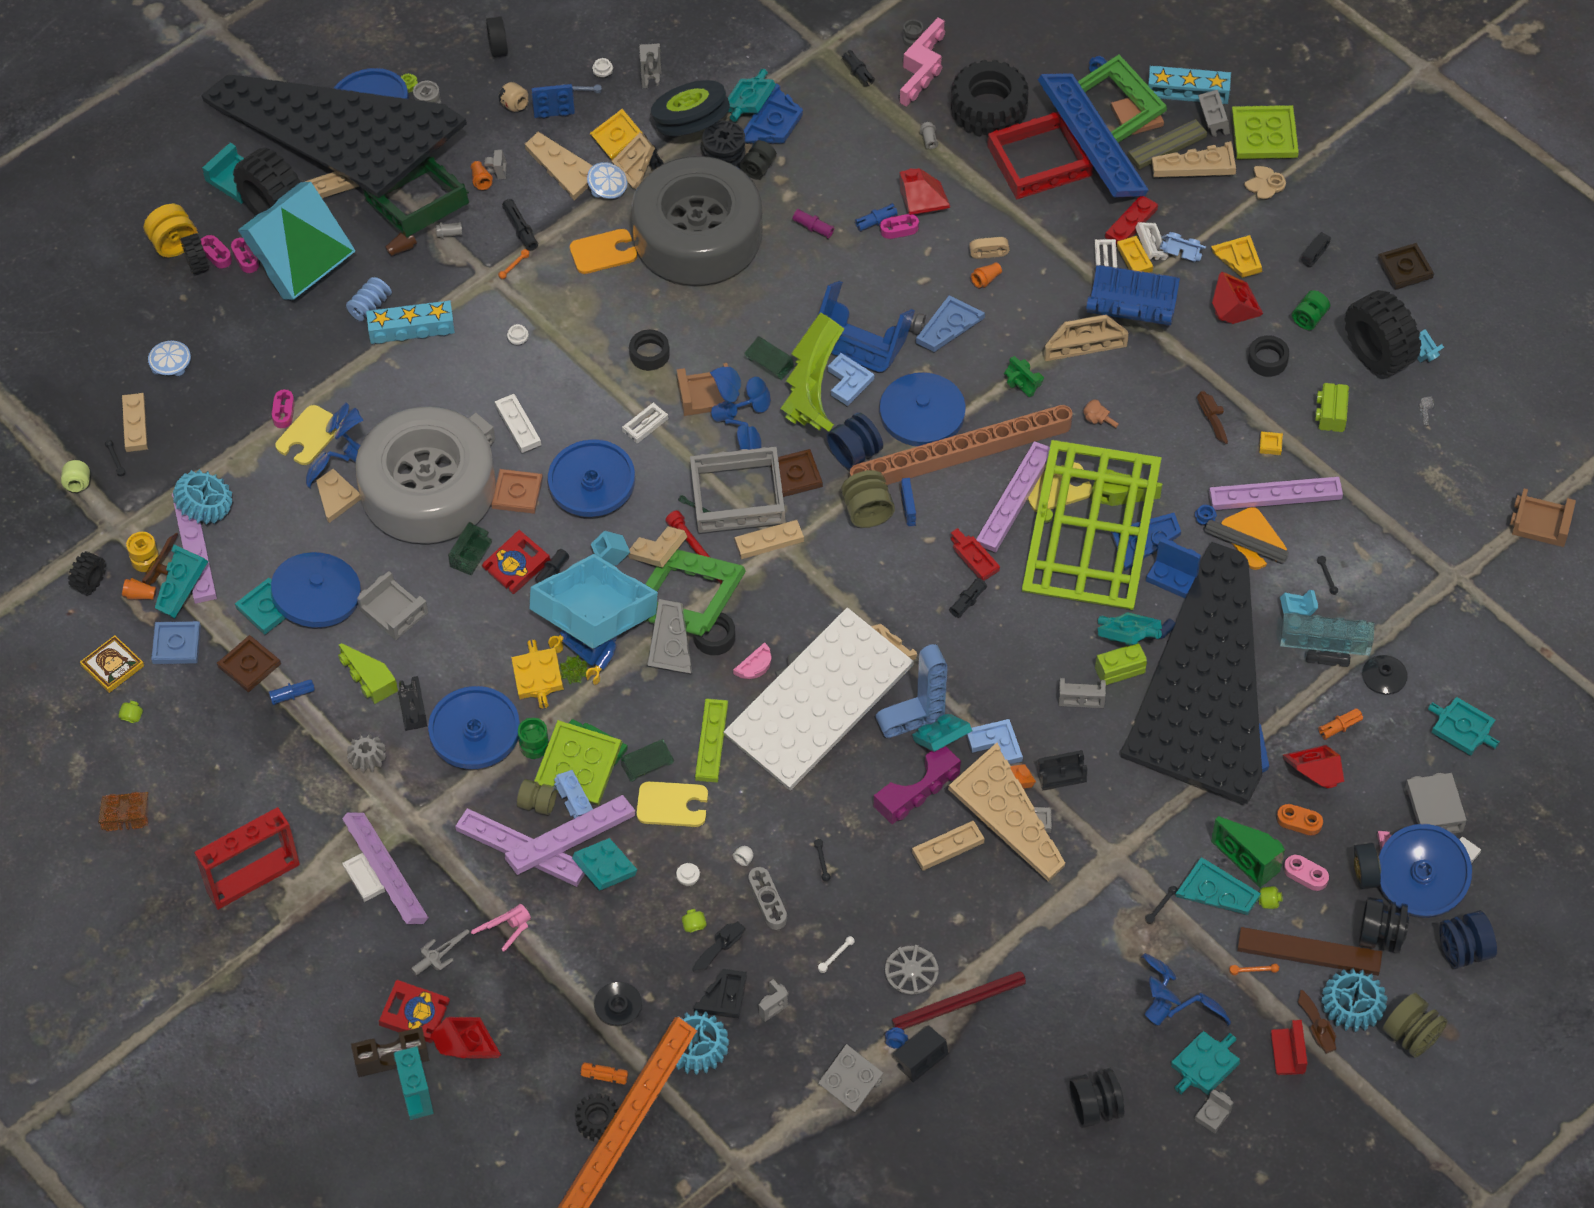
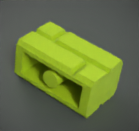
(1333, 407)
(1121, 664)

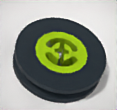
(690, 107)

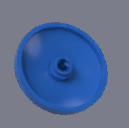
(375, 81)
(922, 409)
(591, 478)
(315, 589)
(474, 727)
(1425, 870)

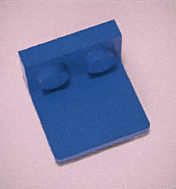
(553, 101)
(1174, 568)

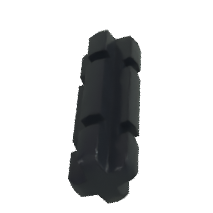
(1328, 658)

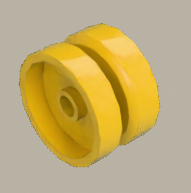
(166, 227)

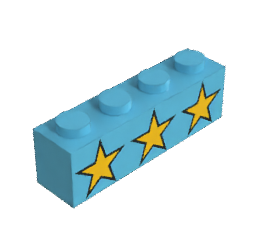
(1188, 83)
(410, 322)

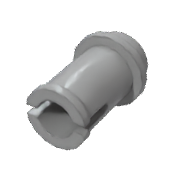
(928, 131)
(448, 229)

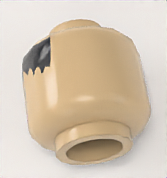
(513, 97)

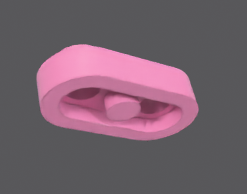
(1305, 872)

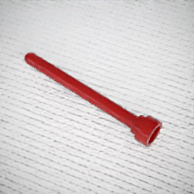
(676, 520)

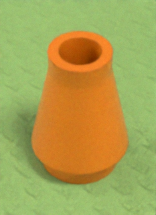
(481, 177)
(985, 275)
(138, 590)

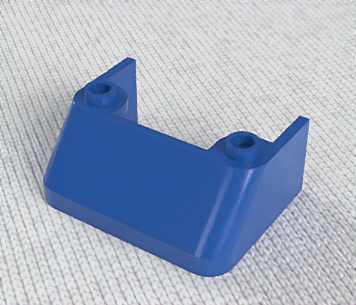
(860, 345)

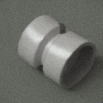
(427, 91)

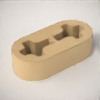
(989, 247)

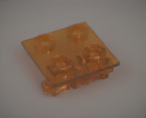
(123, 809)

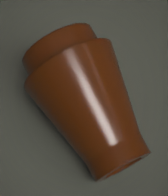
(400, 244)

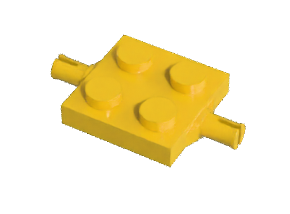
(537, 673)

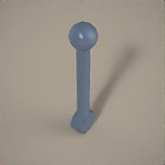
(597, 88)

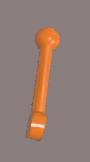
(524, 254)
(1234, 969)

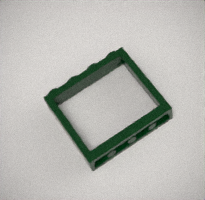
(429, 213)

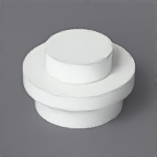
(602, 67)
(517, 334)
(688, 874)

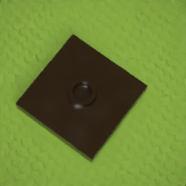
(1405, 265)

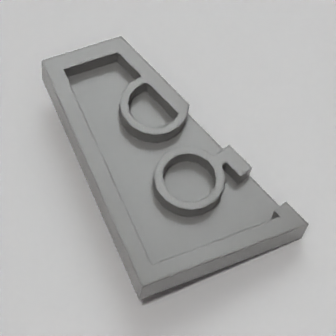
(669, 638)

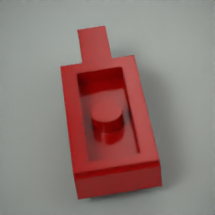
(974, 555)

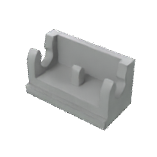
(650, 63)
(1214, 112)
(1082, 694)

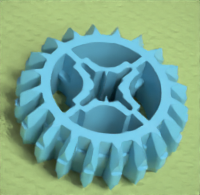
(202, 497)
(1370, 1005)
(712, 1050)

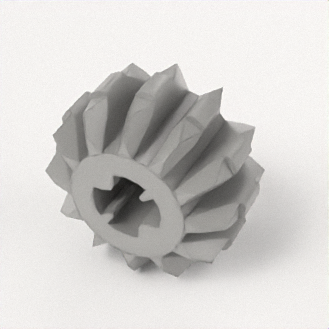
(366, 753)

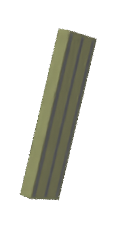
(1167, 143)

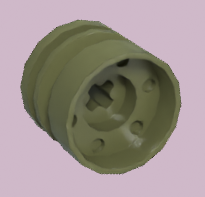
(867, 499)
(1419, 1028)

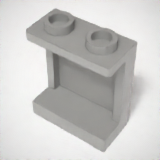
(391, 606)
(1436, 801)

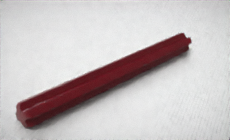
(959, 1001)

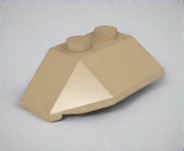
(1085, 337)

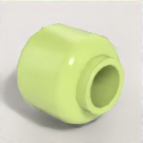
(75, 476)

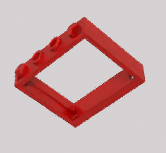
(1046, 179)
(256, 873)

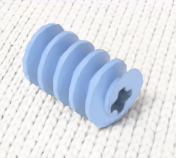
(368, 298)

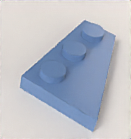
(948, 323)

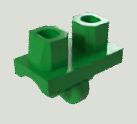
(1021, 376)

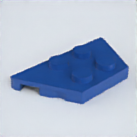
(774, 120)

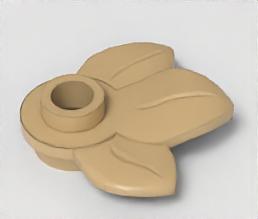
(1265, 182)

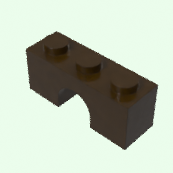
(377, 1058)

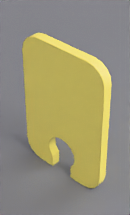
(309, 432)
(1075, 493)
(666, 804)

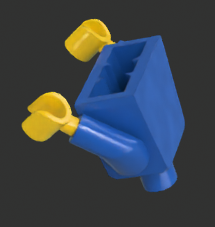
(599, 655)

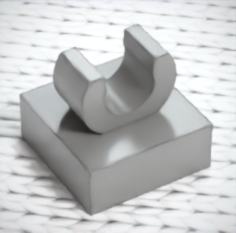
(497, 164)

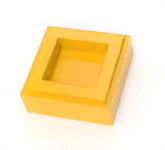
(1271, 443)

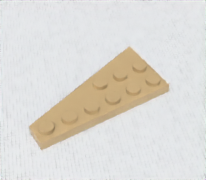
(1003, 805)

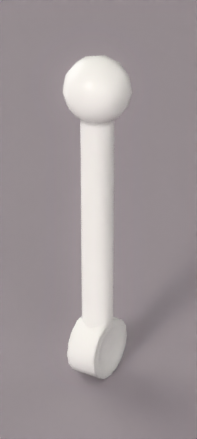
(822, 967)

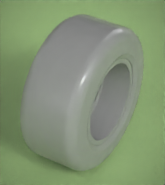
(419, 440)

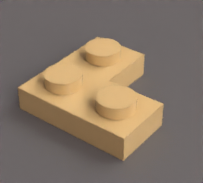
(658, 552)

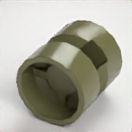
(536, 797)

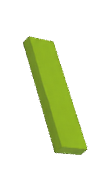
(711, 740)

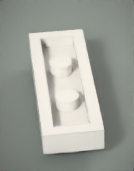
(518, 423)

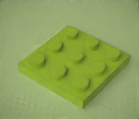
(1264, 132)
(584, 752)

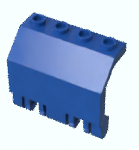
(1133, 295)

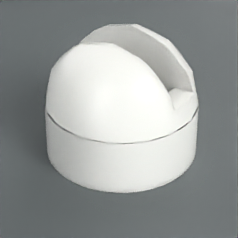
(743, 855)

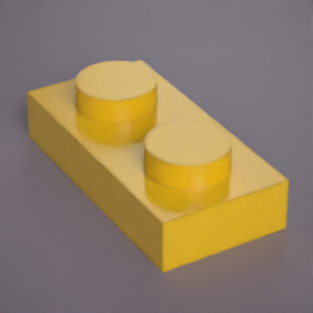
(1134, 255)

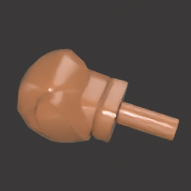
(1096, 413)

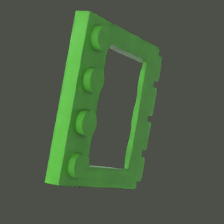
(1133, 87)
(711, 569)

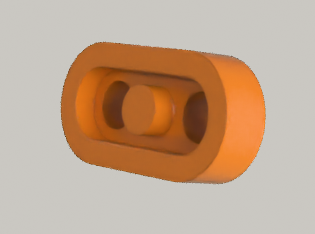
(1299, 820)

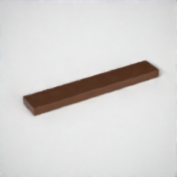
(1309, 951)

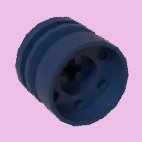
(854, 440)
(1467, 939)

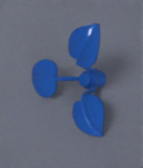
(728, 386)
(342, 422)
(1161, 1006)

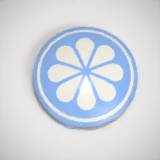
(606, 180)
(169, 358)

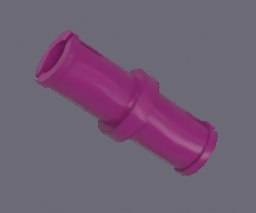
(813, 223)

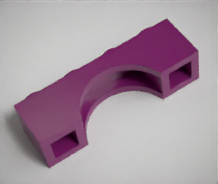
(897, 800)

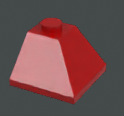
(922, 192)
(1234, 300)
(1318, 764)
(464, 1038)

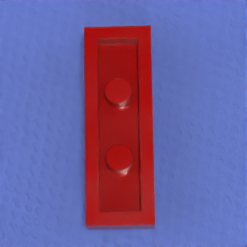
(1125, 226)

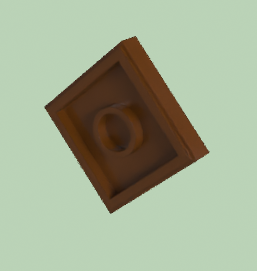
(798, 473)
(249, 663)

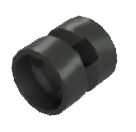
(758, 159)

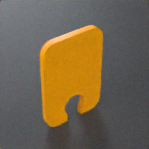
(600, 251)
(1254, 524)

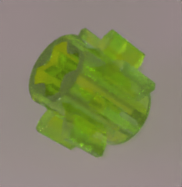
(573, 669)

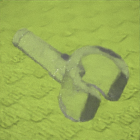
(1426, 404)

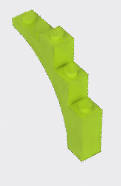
(806, 379)

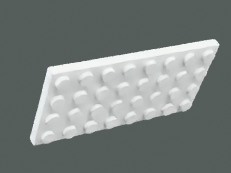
(818, 698)

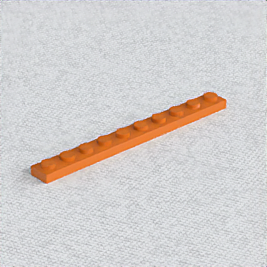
(629, 1115)

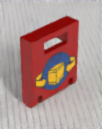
(514, 564)
(417, 1010)

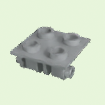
(851, 1078)

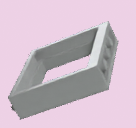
(737, 517)

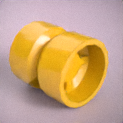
(142, 550)

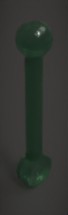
(683, 499)

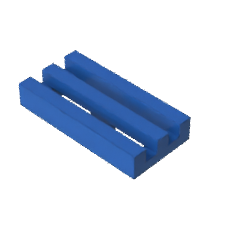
(908, 502)

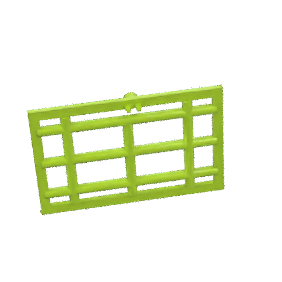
(1046, 515)

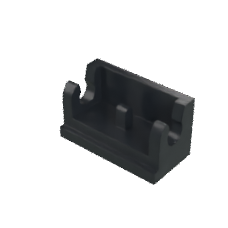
(412, 705)
(1062, 770)
(921, 1053)

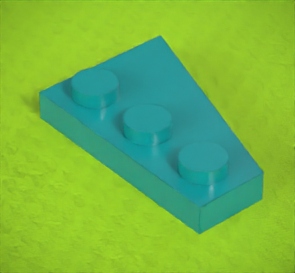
(182, 576)
(1217, 888)

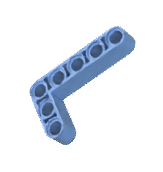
(929, 702)

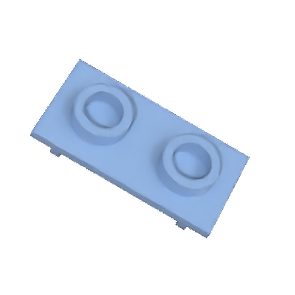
(1174, 243)
(569, 786)

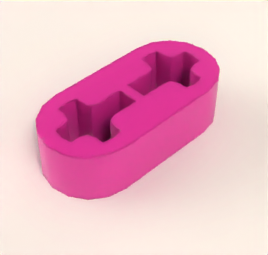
(899, 226)
(219, 249)
(242, 256)
(278, 409)

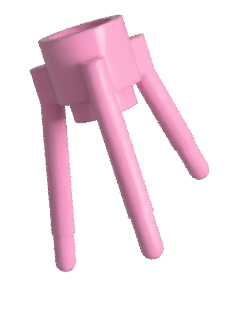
(515, 917)

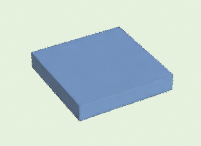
(176, 642)

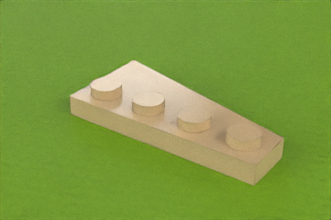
(560, 163)
(1196, 163)

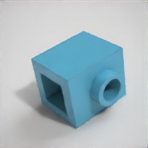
(610, 547)

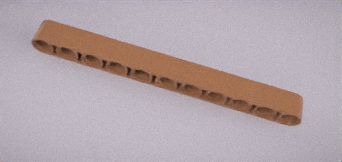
(993, 438)

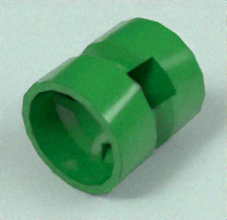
(1311, 310)
(533, 738)

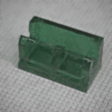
(770, 357)
(469, 549)
(646, 759)

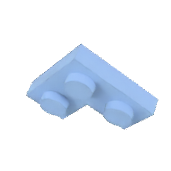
(853, 378)
(999, 732)

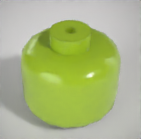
(130, 712)
(1270, 897)
(693, 921)

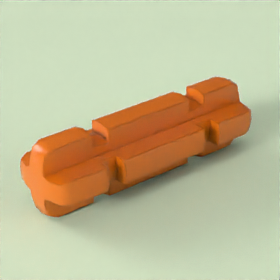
(604, 1073)

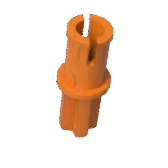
(1340, 723)

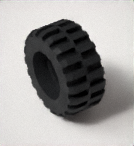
(989, 79)
(263, 179)
(1382, 332)

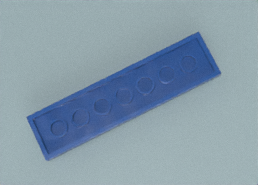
(1093, 135)

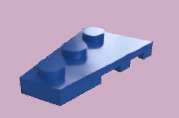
(1159, 527)

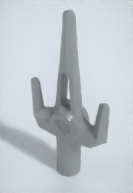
(433, 957)

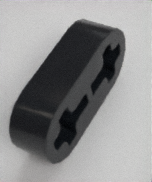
(1316, 249)

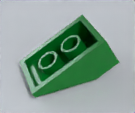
(1249, 849)

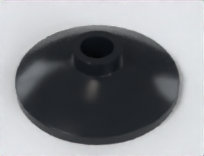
(1384, 682)
(618, 994)

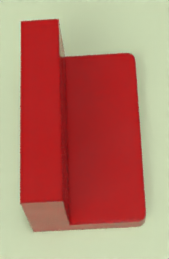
(1289, 1049)

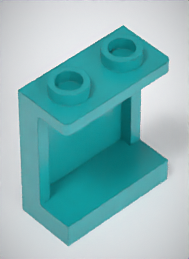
(220, 171)
(413, 1083)

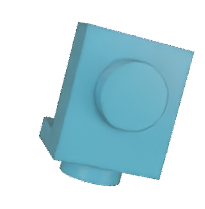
(1428, 347)
(1299, 604)

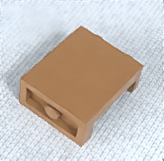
(698, 392)
(1542, 519)

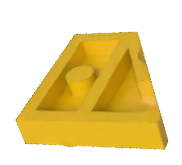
(1239, 256)

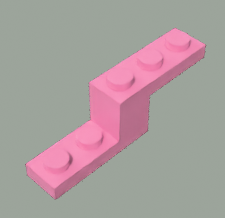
(922, 62)

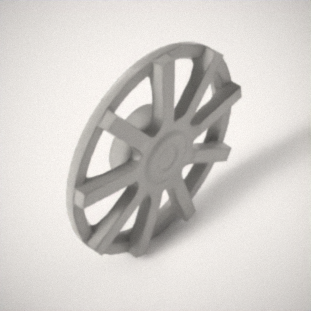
(911, 969)

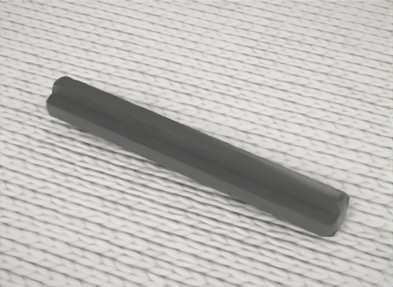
(1247, 541)

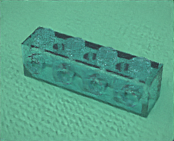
(1327, 634)

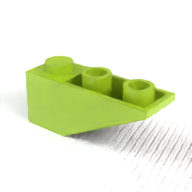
(1117, 494)
(372, 674)

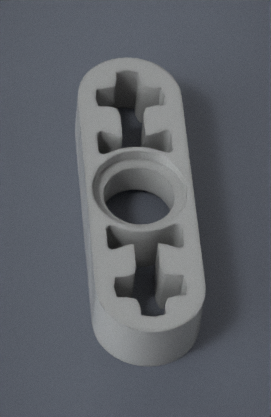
(769, 888)

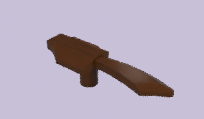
(1211, 411)
(157, 567)
(1321, 1028)

